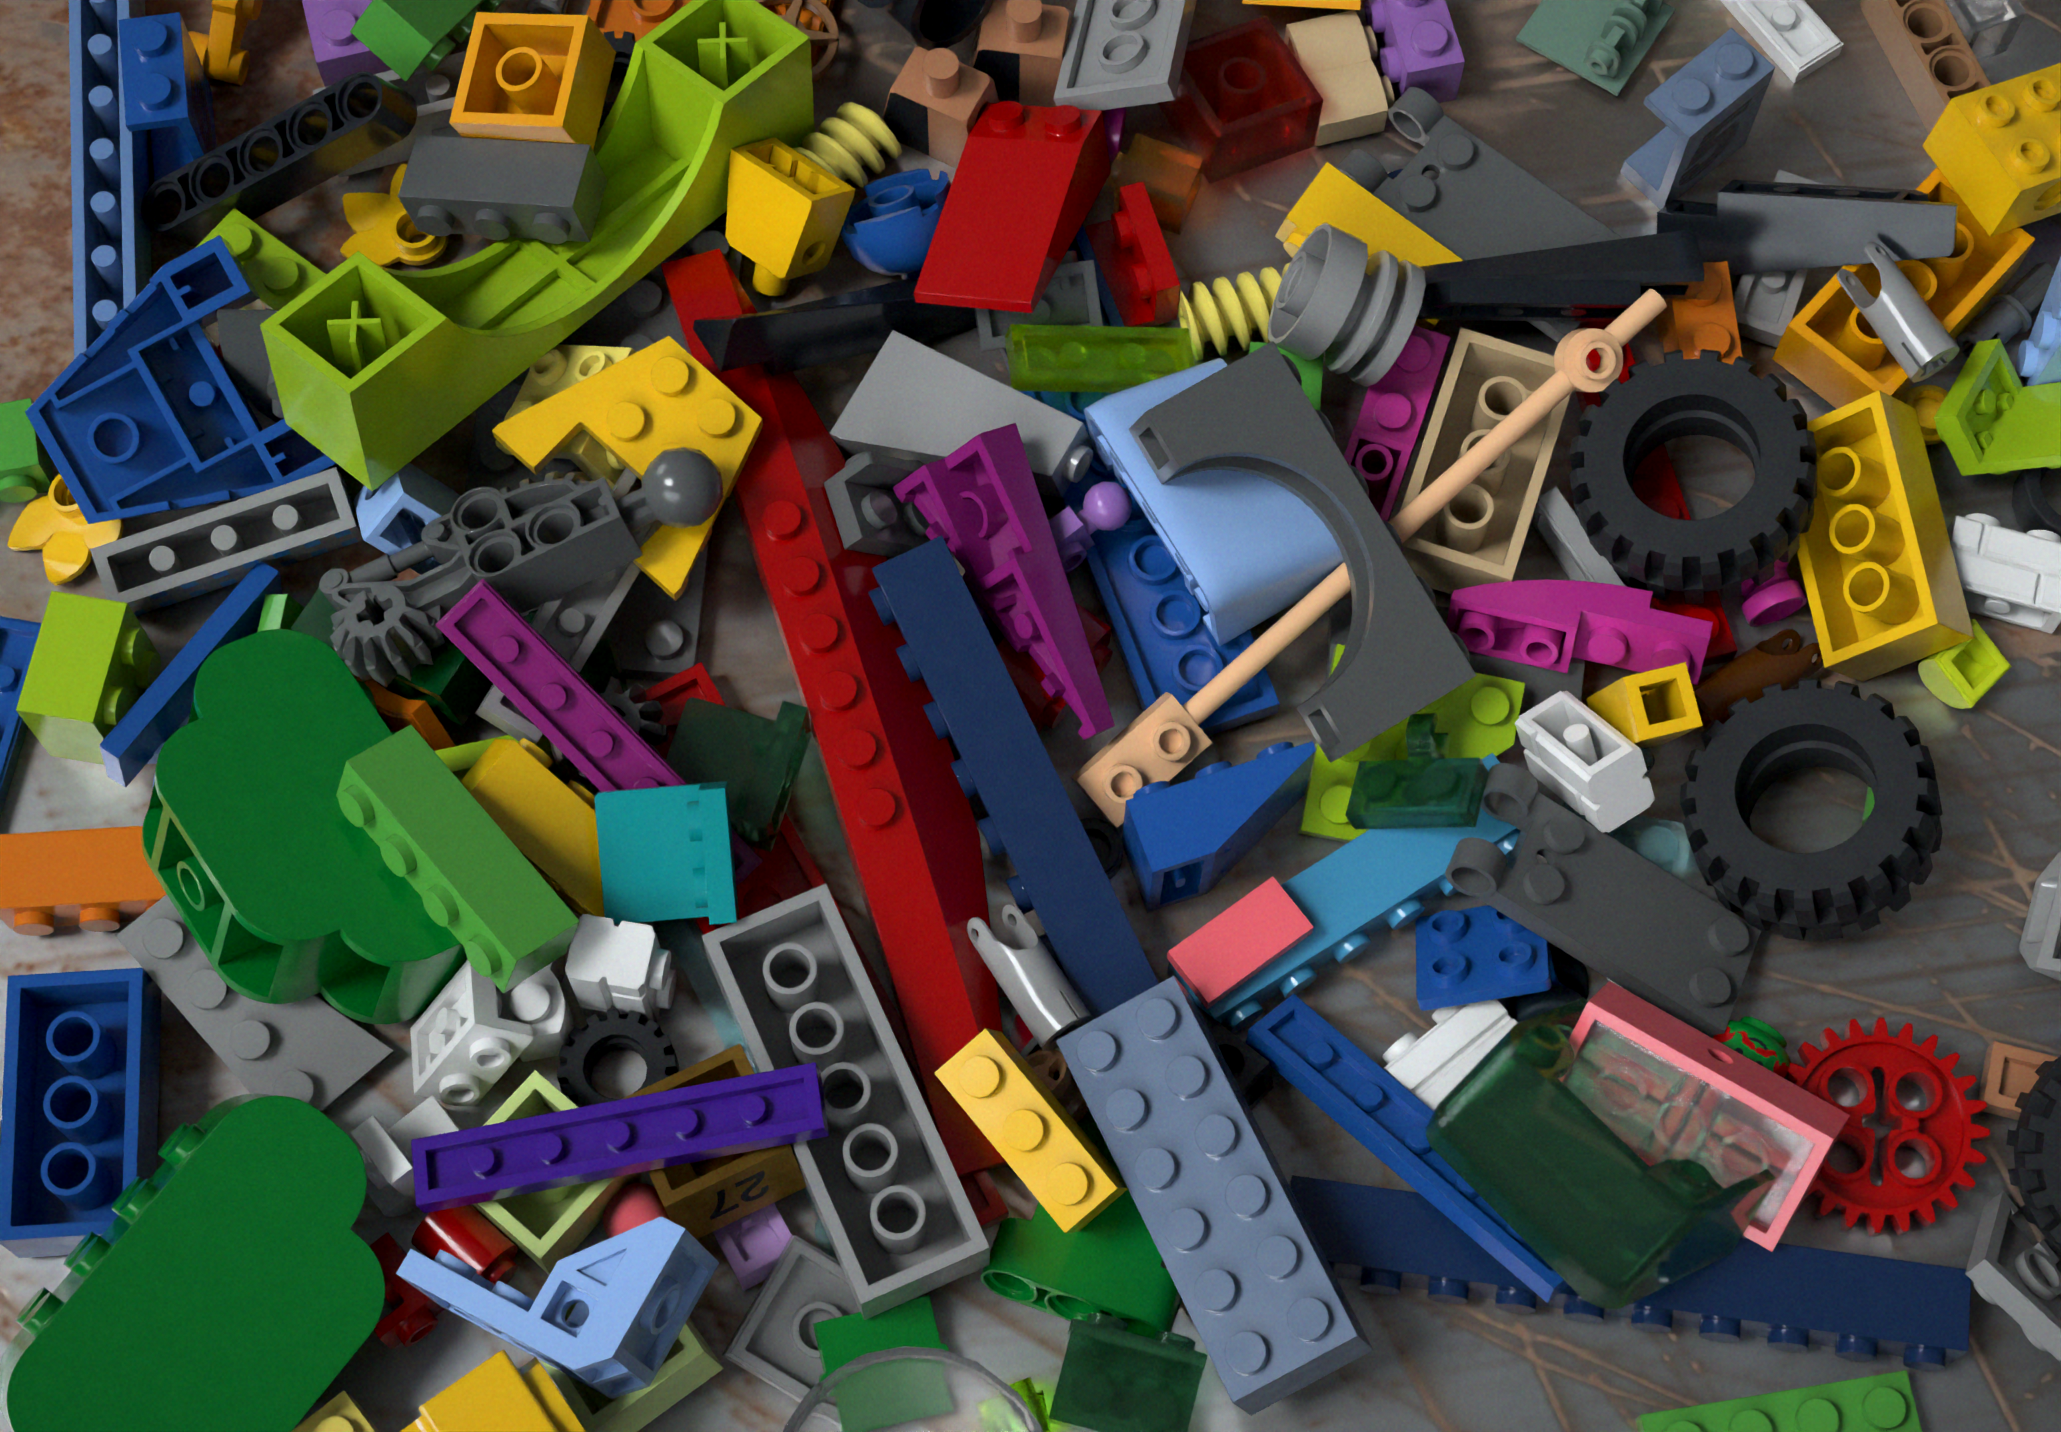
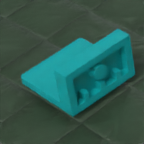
(667, 853)

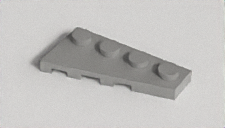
(271, 1048)

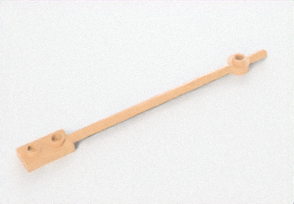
(1169, 734)

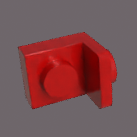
(417, 1314)

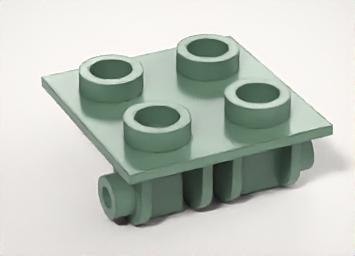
(1596, 37)

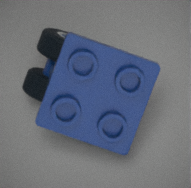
(1489, 956)

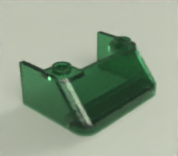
(1573, 1183)

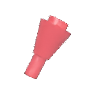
(631, 1208)

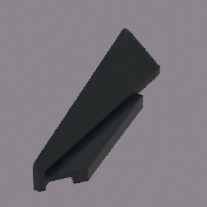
(1565, 282)
(827, 328)

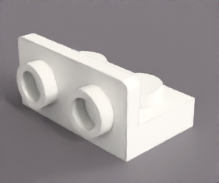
(463, 1043)

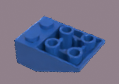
(1198, 830)

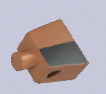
(1022, 49)
(937, 103)

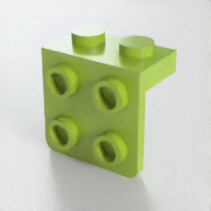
(1996, 421)

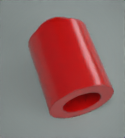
(470, 1238)

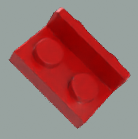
(1136, 261)

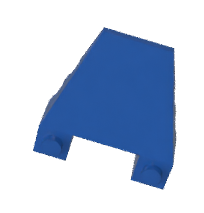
(154, 413)

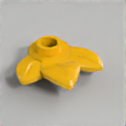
(385, 228)
(62, 533)

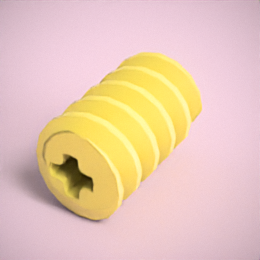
(851, 142)
(1229, 310)

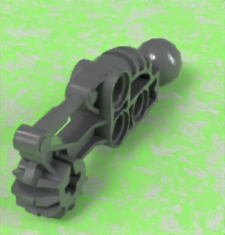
(522, 541)

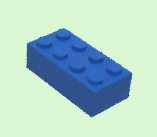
(76, 1103)

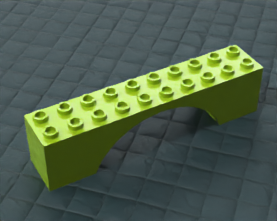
(394, 359)

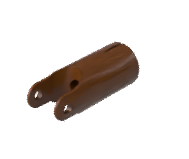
(1751, 671)

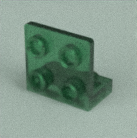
(750, 753)
(1125, 1379)

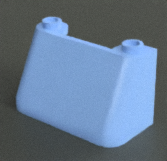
(1232, 534)

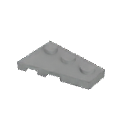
(2017, 1275)

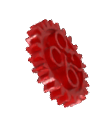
(1938, 1133)

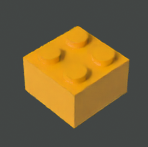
(533, 79)

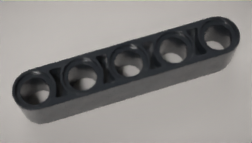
(281, 157)

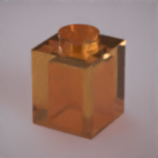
(1169, 175)

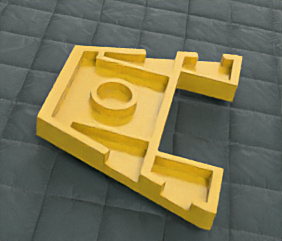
(635, 412)

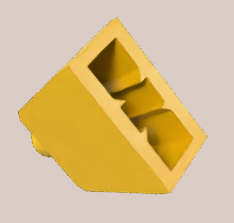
(783, 212)

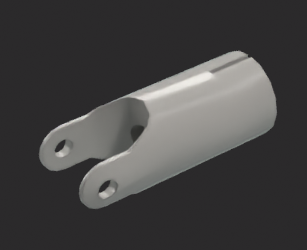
(1901, 318)
(1030, 978)

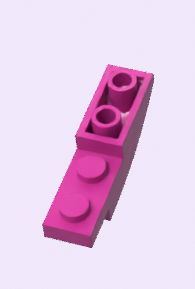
(1394, 417)
(1562, 619)

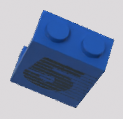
(166, 90)

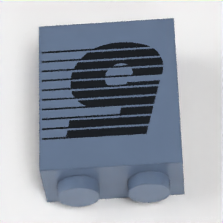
(1707, 118)

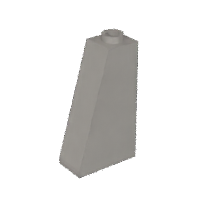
(930, 405)

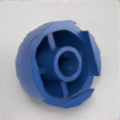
(896, 222)

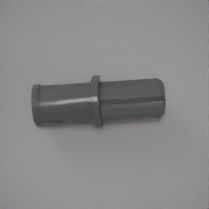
(2010, 311)

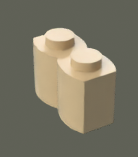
(1339, 62)

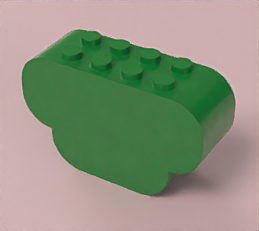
(264, 856)
(214, 1290)

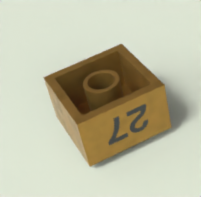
(724, 1188)

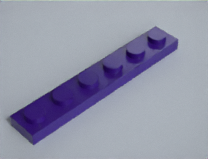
(619, 1137)

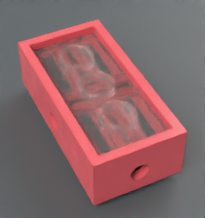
(1700, 1101)

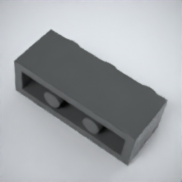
(503, 188)

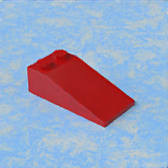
(1014, 206)

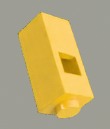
(1650, 705)

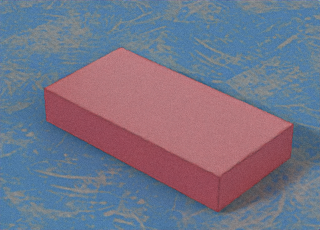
(1240, 942)

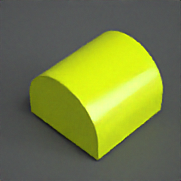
(1964, 671)

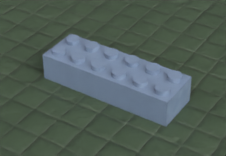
(1213, 1197)

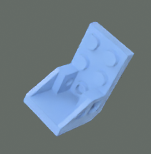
(627, 1314)

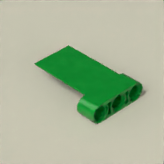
(1101, 1269)

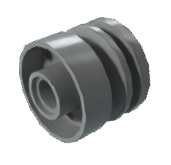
(1346, 305)

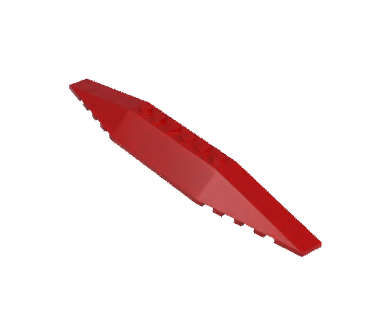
(884, 765)

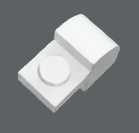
(389, 1154)

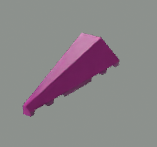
(1000, 535)

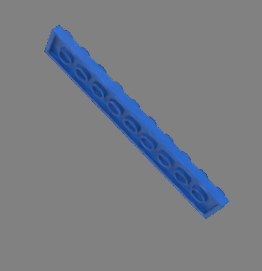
(1144, 590)

